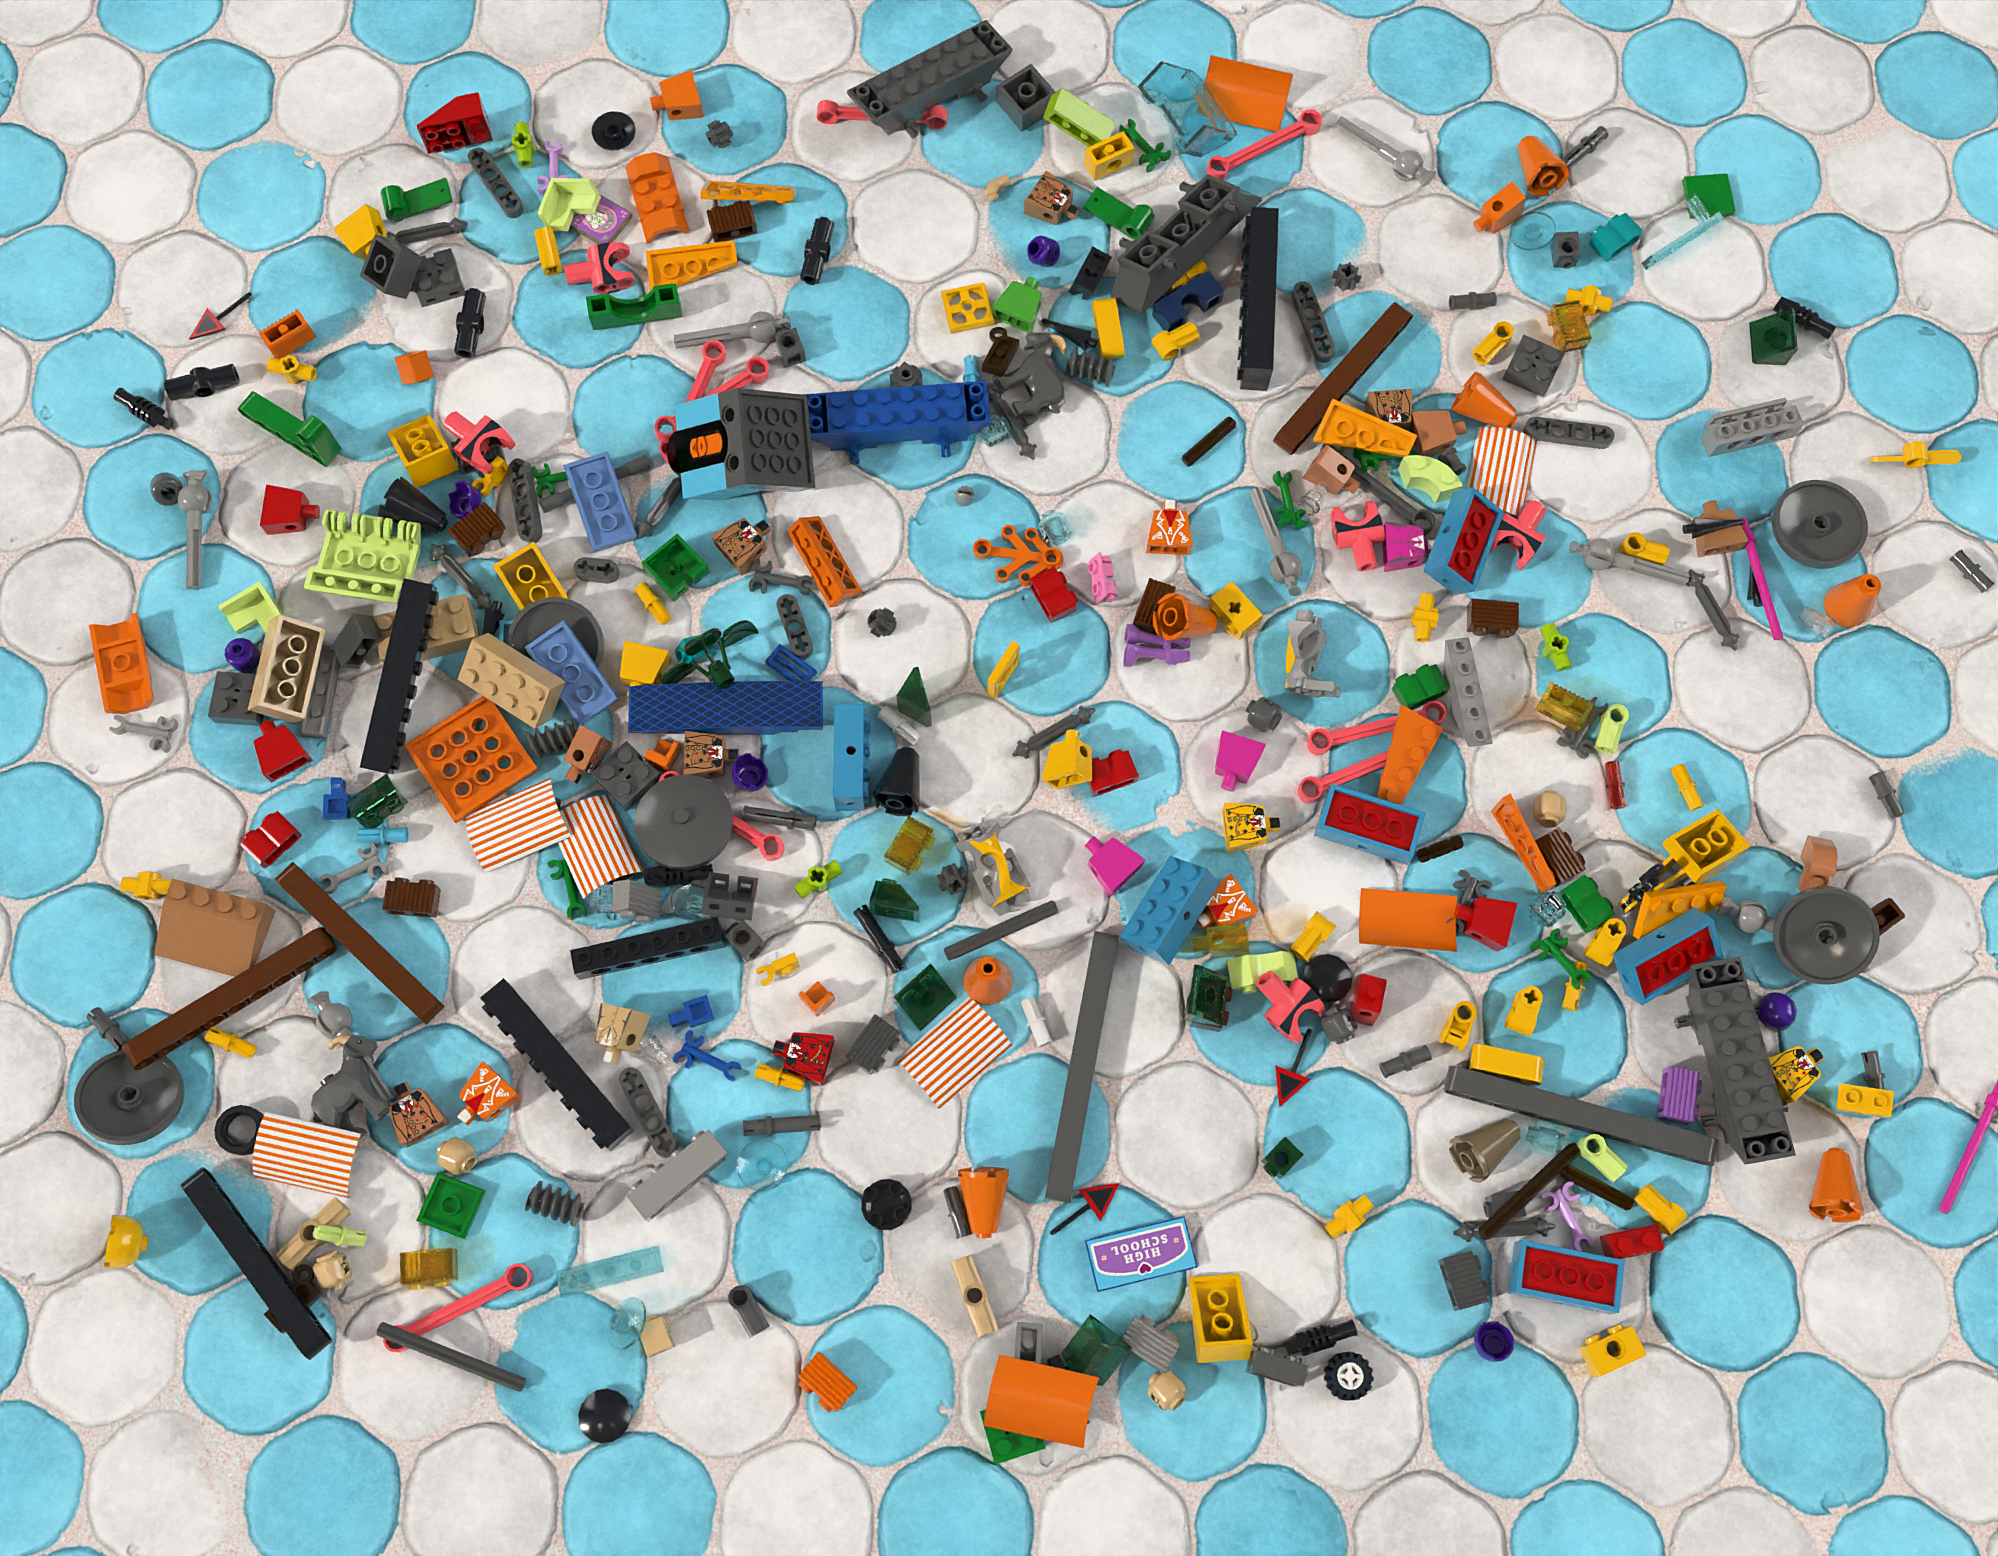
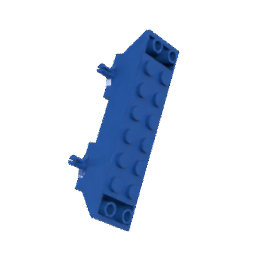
(898, 414)

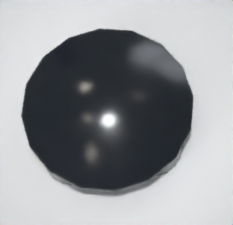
(1328, 977)
(886, 1204)
(604, 1416)

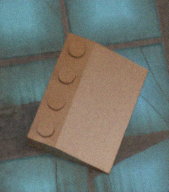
(211, 928)

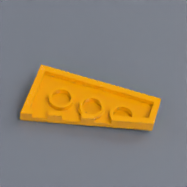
(745, 191)
(689, 263)
(1361, 431)

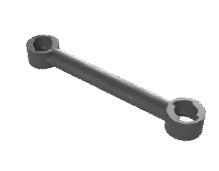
(1388, 496)

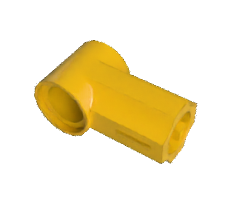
(1170, 343)
(1492, 343)
(1644, 549)
(1315, 933)
(1664, 1212)

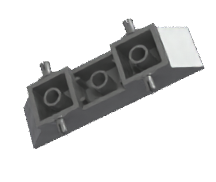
(943, 71)
(1163, 257)
(1738, 1062)

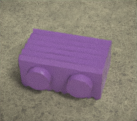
(1679, 1095)

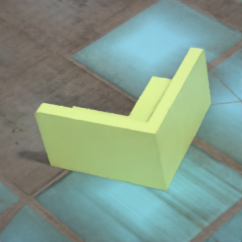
(565, 199)
(249, 608)

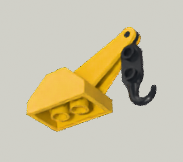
(1701, 852)

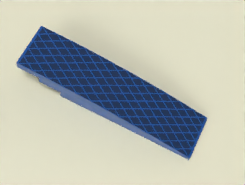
(734, 710)

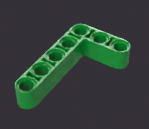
(308, 437)

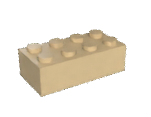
(451, 629)
(286, 669)
(511, 680)

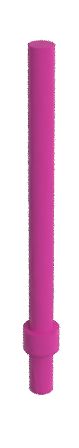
(1761, 582)
(1991, 1106)

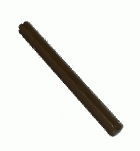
(1528, 1191)

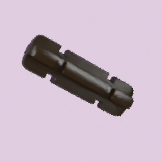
(1440, 848)

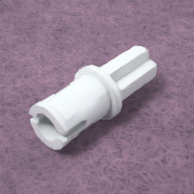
(899, 726)
(1036, 1021)

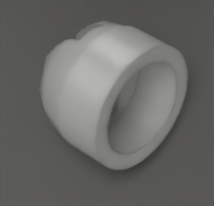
(962, 498)

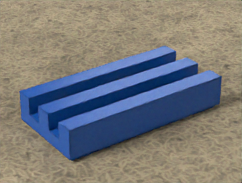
(774, 655)

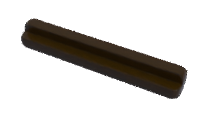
(1208, 441)
(1598, 1187)

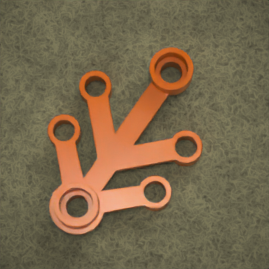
(1021, 554)

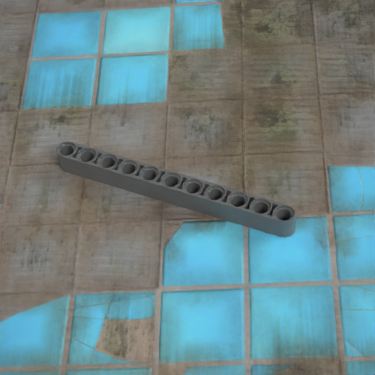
(1081, 1067)
(1581, 1115)

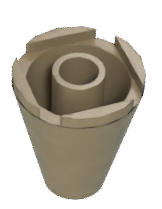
(1484, 1148)

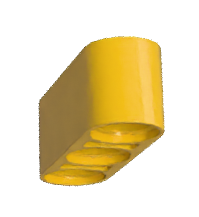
(1108, 328)
(1507, 1064)

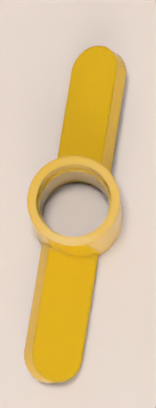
(1916, 455)

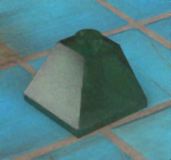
(893, 901)

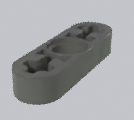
(792, 618)

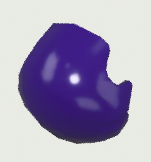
(464, 499)
(749, 773)
(1777, 1011)
(1493, 1341)

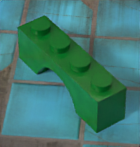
(658, 304)

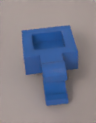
(334, 804)
(696, 1012)

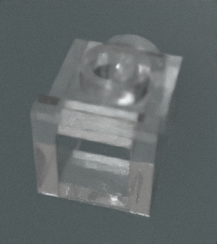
(598, 899)

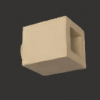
(656, 1336)

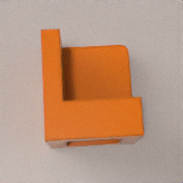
(414, 366)
(664, 755)
(817, 998)

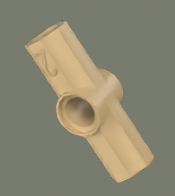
(301, 1245)
(980, 1312)

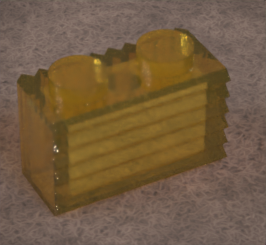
(1569, 326)
(1564, 706)
(910, 845)
(428, 1267)

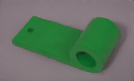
(405, 204)
(1119, 215)

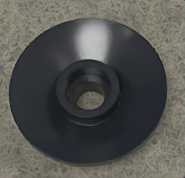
(610, 124)

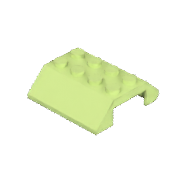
(367, 559)

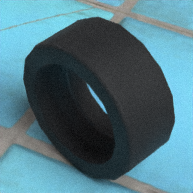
(223, 1124)

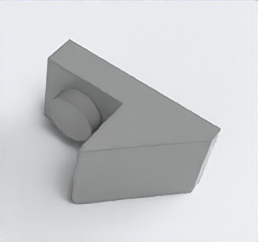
(1028, 1342)

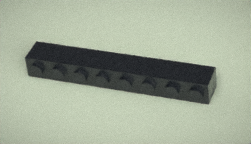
(399, 676)
(557, 1065)

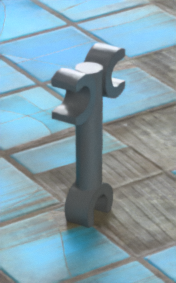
(763, 575)
(1576, 740)
(1471, 887)

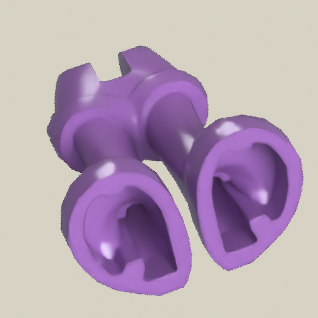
(1134, 651)

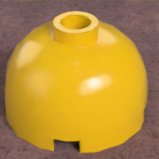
(124, 1242)

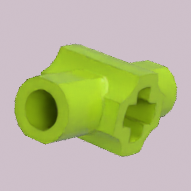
(523, 145)
(1555, 647)
(810, 885)

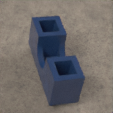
(1201, 291)

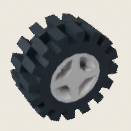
(1358, 1376)

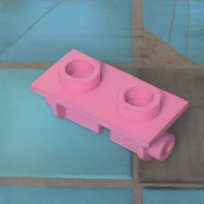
(1100, 569)

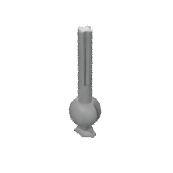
(1406, 165)
(760, 327)
(194, 501)
(1601, 554)
(1285, 565)
(1747, 916)
(335, 1021)

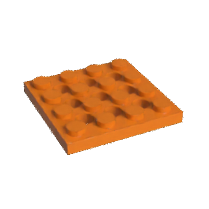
(467, 773)

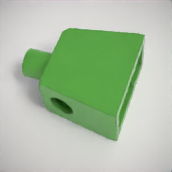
(1019, 305)

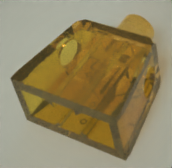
(1234, 942)

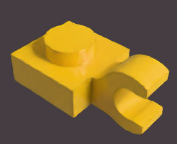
(494, 478)
(785, 966)

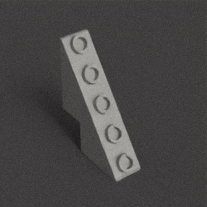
(1466, 695)

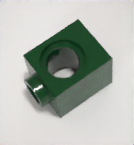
(1289, 1151)

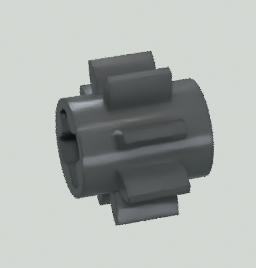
(719, 134)
(1346, 276)
(882, 622)
(952, 879)

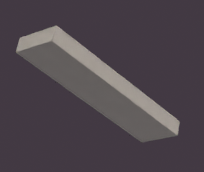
(322, 695)

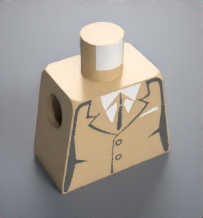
(619, 1030)

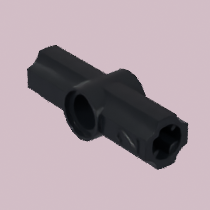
(817, 251)
(470, 323)
(201, 382)

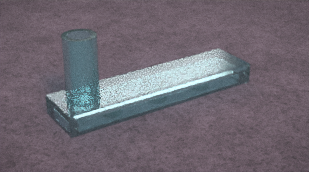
(1705, 223)
(609, 1271)

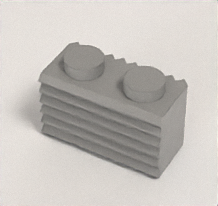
(636, 901)
(1151, 1344)

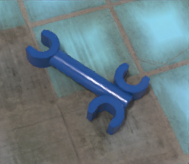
(690, 1050)

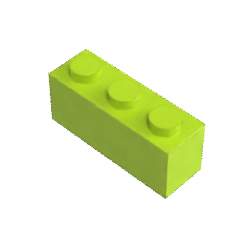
(1078, 118)

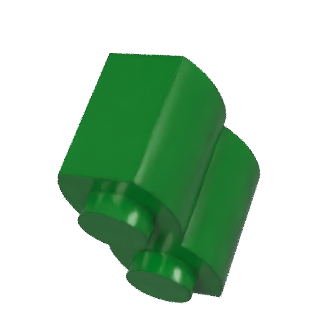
(1420, 687)
(1586, 903)

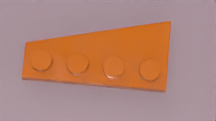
(1408, 751)
(1521, 839)

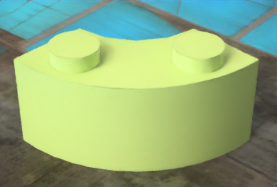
(1429, 476)
(1247, 969)

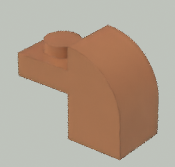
(1820, 862)

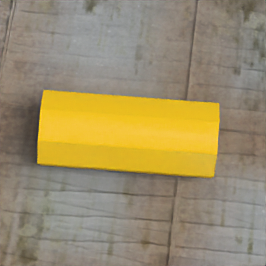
(548, 251)

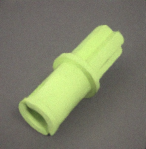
(340, 1235)

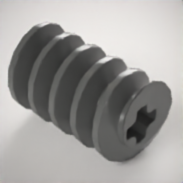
(1090, 366)
(552, 739)
(555, 1204)

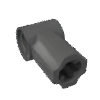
(749, 1313)

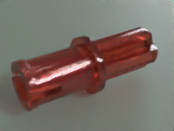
(1615, 785)

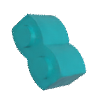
(1616, 236)

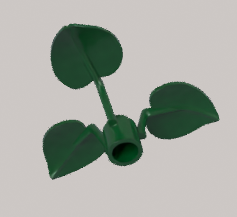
(718, 671)

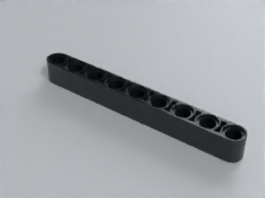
(256, 1263)

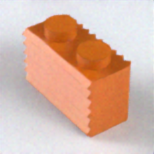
(287, 334)
(827, 1382)

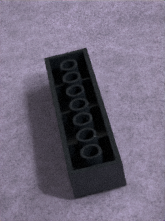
(1258, 299)

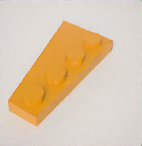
(1667, 904)

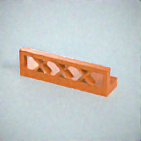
(820, 560)

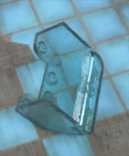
(1189, 107)

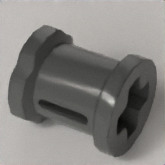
(1450, 459)

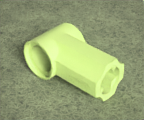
(1610, 731)
(1603, 1157)

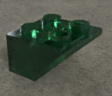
(376, 802)

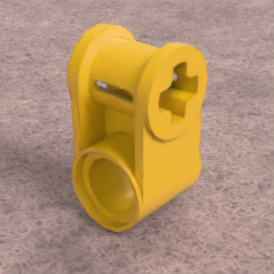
(1603, 943)
(1523, 1015)
(1457, 1030)

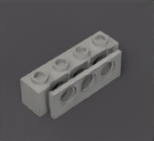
(1750, 429)

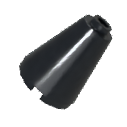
(411, 505)
(900, 784)

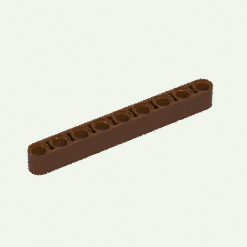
(1343, 378)
(359, 943)
(229, 998)

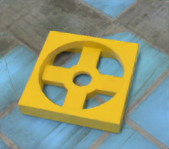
(978, 289)
(1003, 670)

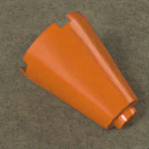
(1541, 167)
(1484, 403)
(1852, 600)
(1182, 618)
(987, 980)
(1836, 1189)
(983, 1197)

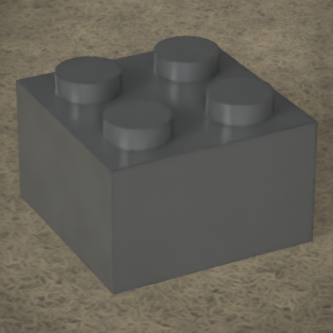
(1024, 97)
(390, 266)

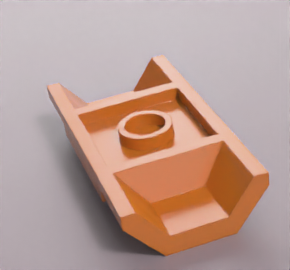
(656, 195)
(122, 666)

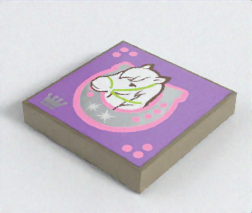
(604, 224)

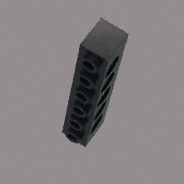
(647, 948)

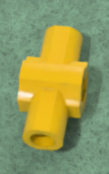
(1590, 299)
(291, 369)
(1424, 617)
(146, 885)
(1349, 1216)

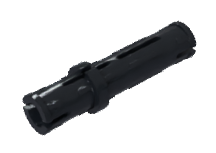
(885, 948)

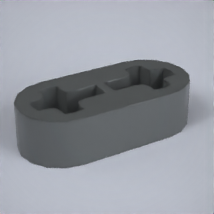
(596, 570)

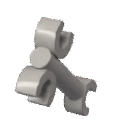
(159, 735)
(370, 863)

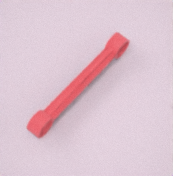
(829, 112)
(1265, 144)
(703, 378)
(738, 381)
(1366, 730)
(1341, 776)
(747, 831)
(464, 1305)

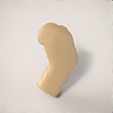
(994, 185)

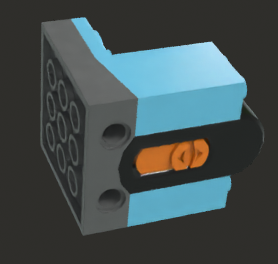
(742, 444)

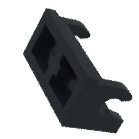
(1090, 273)

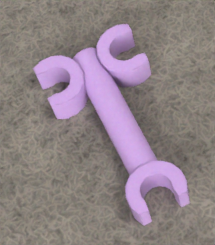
(553, 166)
(1560, 1199)

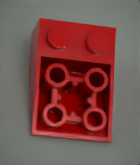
(456, 125)

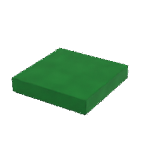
(1713, 192)
(451, 1205)

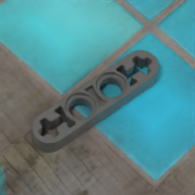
(494, 183)
(1313, 321)
(1568, 429)
(528, 499)
(645, 1114)

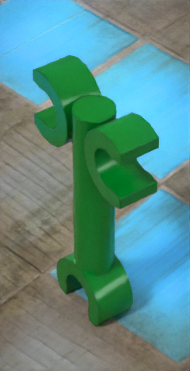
(1151, 155)
(1372, 459)
(546, 480)
(1287, 512)
(570, 886)
(1553, 946)

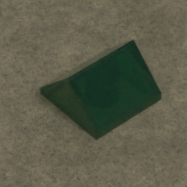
(1774, 338)
(913, 699)
(1206, 996)
(924, 997)
(1095, 1350)

